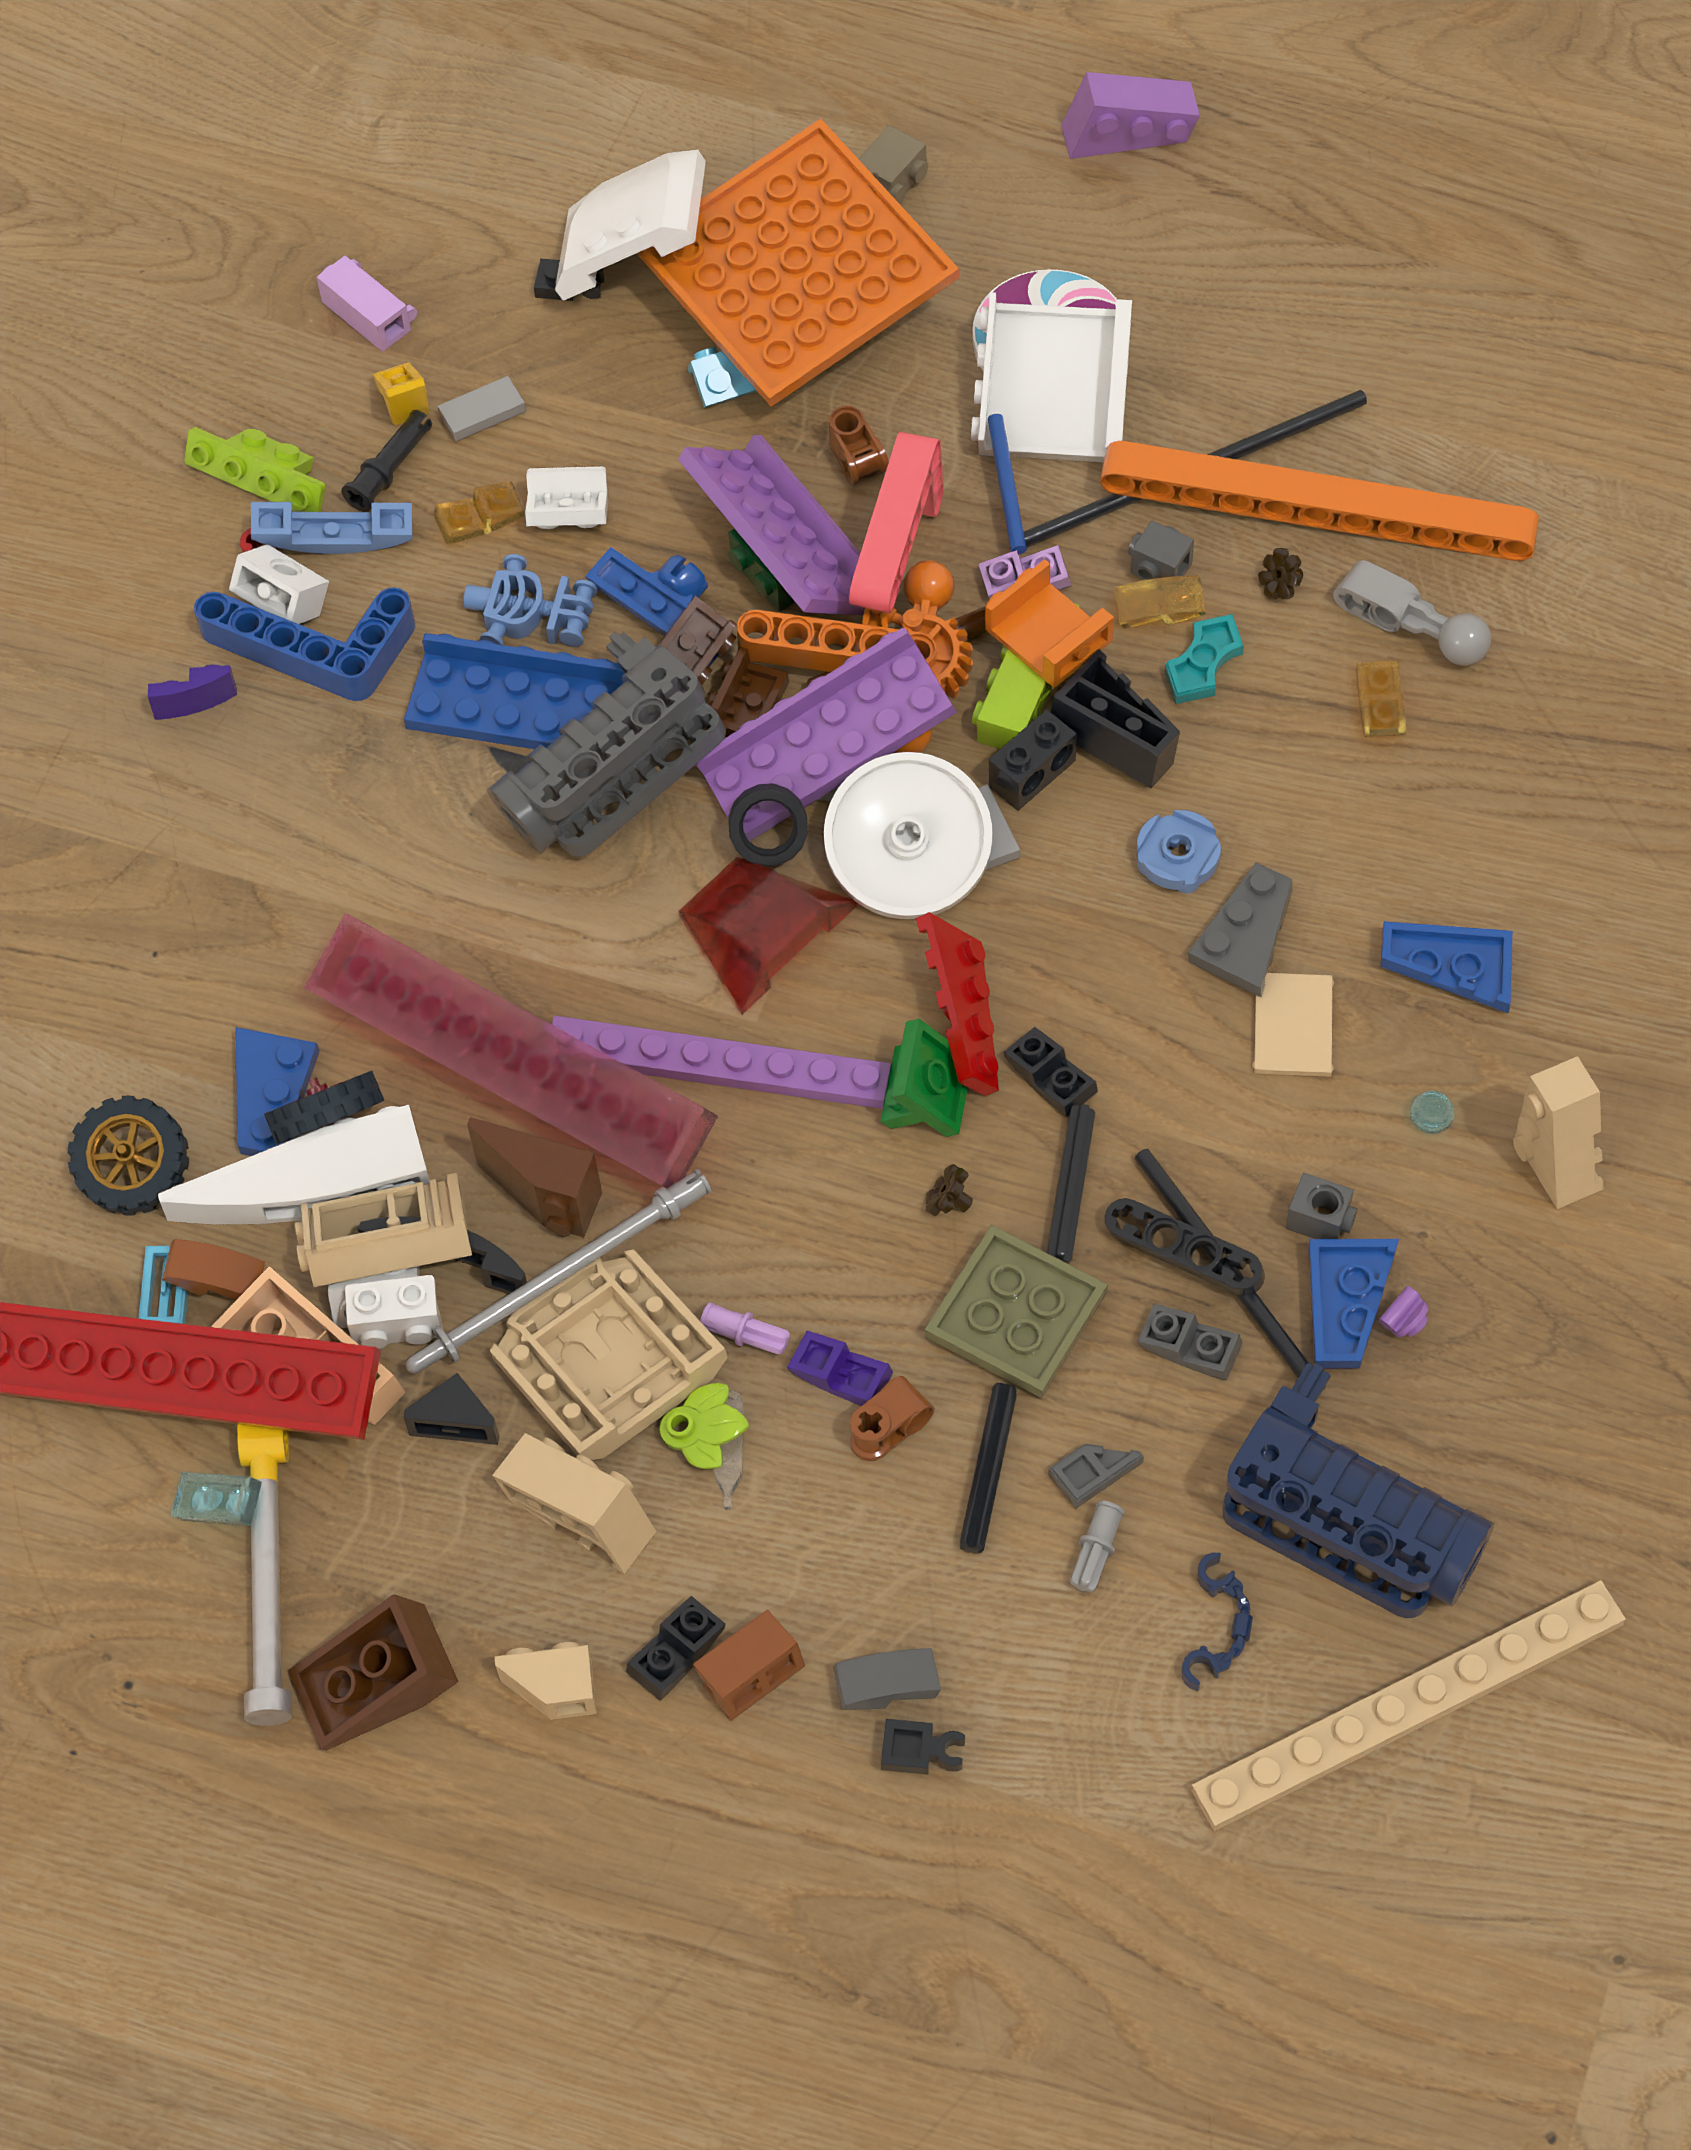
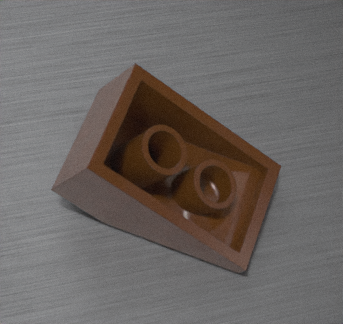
(544, 1176)
(373, 1672)

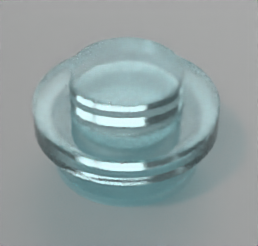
(1432, 1112)

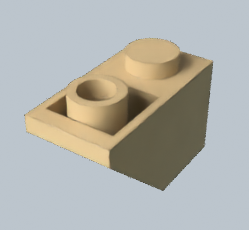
(552, 1680)

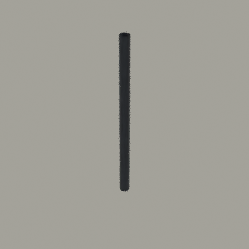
(1253, 1302)

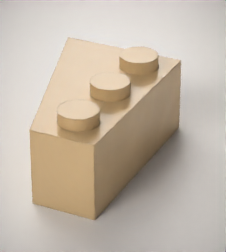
(1559, 1131)
(577, 1497)

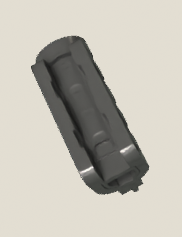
(612, 752)

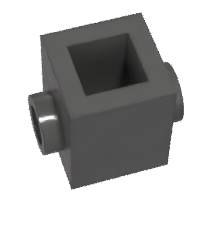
(1160, 552)

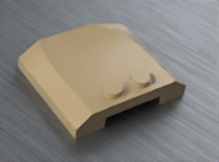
(607, 1353)

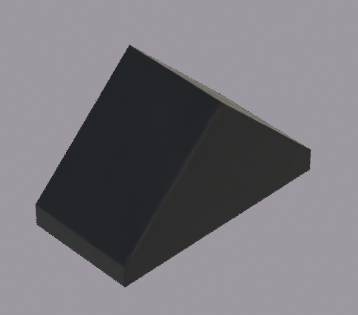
(451, 1414)

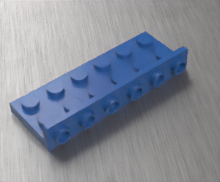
(503, 691)

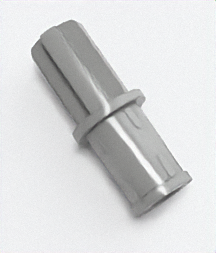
(1096, 1546)

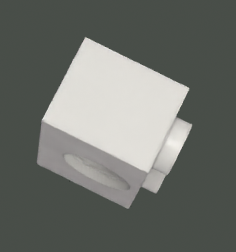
(278, 584)

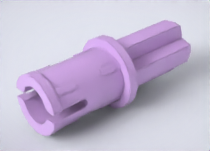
(744, 1329)

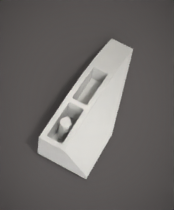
(314, 1168)

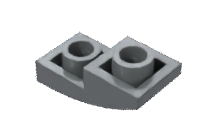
(1186, 1342)
(886, 1676)

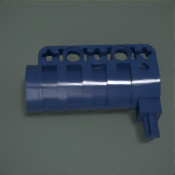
(1349, 1509)

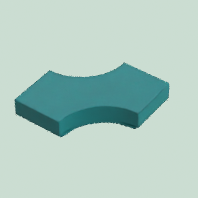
(1194, 671)

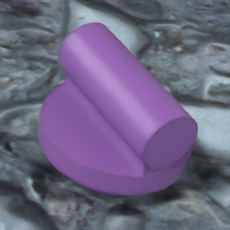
(1406, 1314)

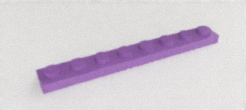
(736, 1063)

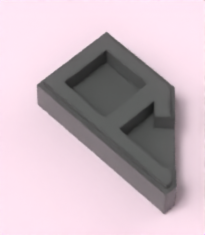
(1091, 1471)

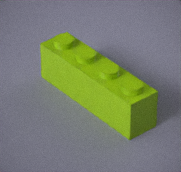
(1013, 701)

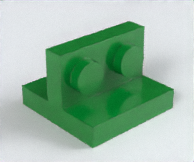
(924, 1082)

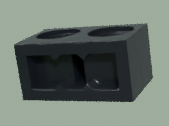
(1032, 760)

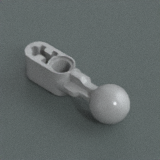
(1396, 603)

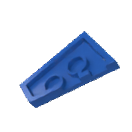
(1453, 958)
(268, 1075)
(1346, 1295)

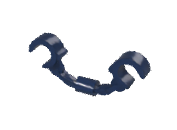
(1241, 1625)

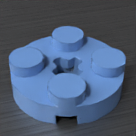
(1172, 871)

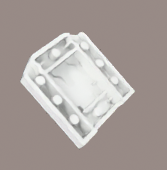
(630, 213)

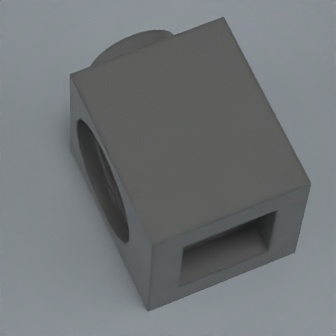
(1315, 1193)

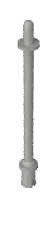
(665, 1205)

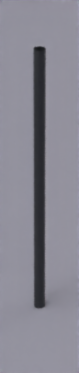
(1233, 451)

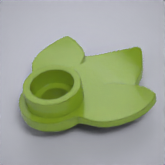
(709, 1426)

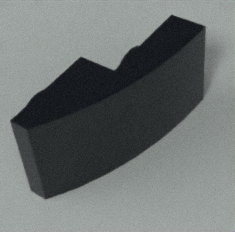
(1048, 1071)
(680, 1643)

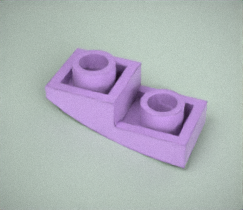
(1004, 570)

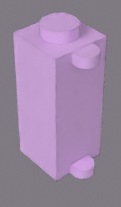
(364, 303)

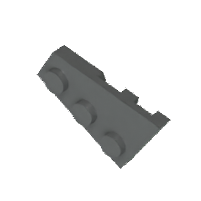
(1245, 930)

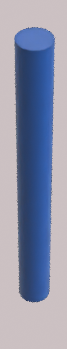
(1006, 483)

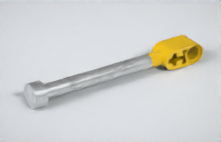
(263, 1451)

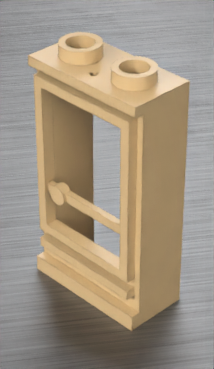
(338, 1253)

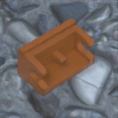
(749, 1664)

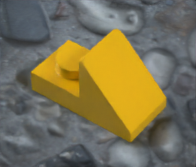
(402, 391)

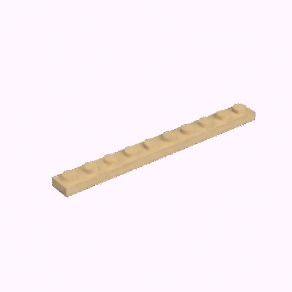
(1407, 1705)

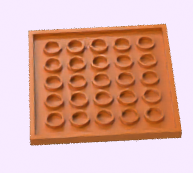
(801, 263)

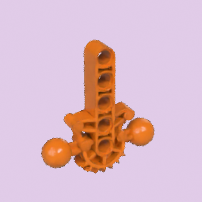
(926, 587)

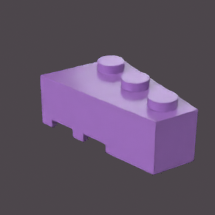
(1128, 114)

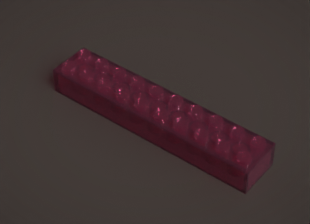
(511, 1052)

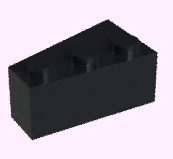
(1116, 722)

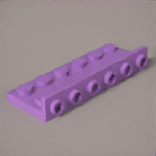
(779, 523)
(829, 729)

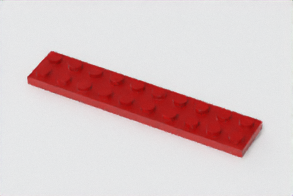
(187, 1370)

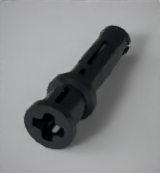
(378, 471)

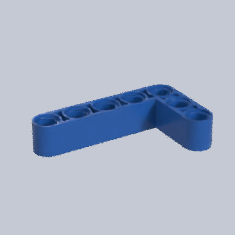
(263, 635)

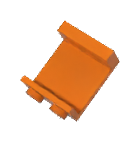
(1046, 626)

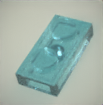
(216, 1498)

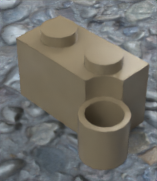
(896, 161)

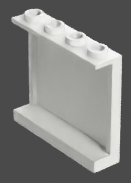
(1053, 379)

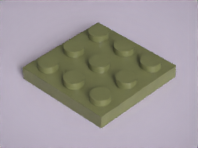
(1016, 1311)

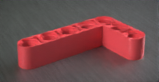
(909, 490)

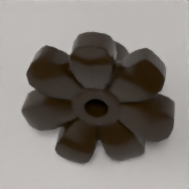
(1281, 574)
(949, 1192)

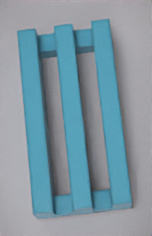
(147, 1290)

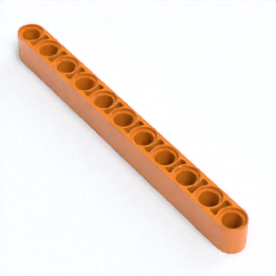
(1320, 500)

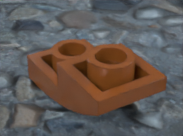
(210, 1267)

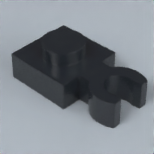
(546, 282)
(911, 1747)

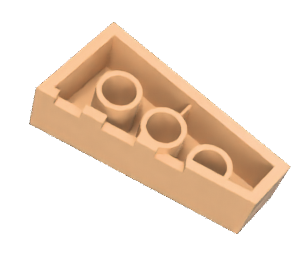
(279, 1309)

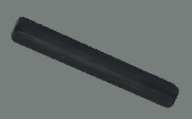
(1071, 1182)
(988, 1468)

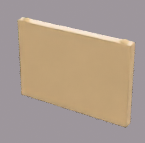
(1294, 1025)

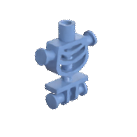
(507, 613)

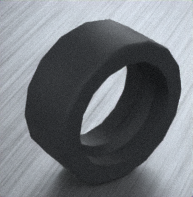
(792, 845)

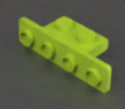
(258, 466)

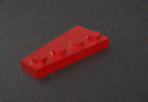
(963, 1001)

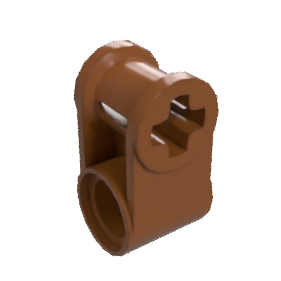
(858, 449)
(888, 1419)

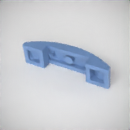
(331, 531)

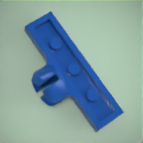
(652, 597)

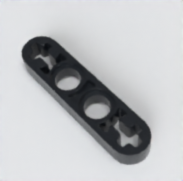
(1186, 1243)

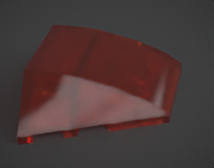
(756, 922)

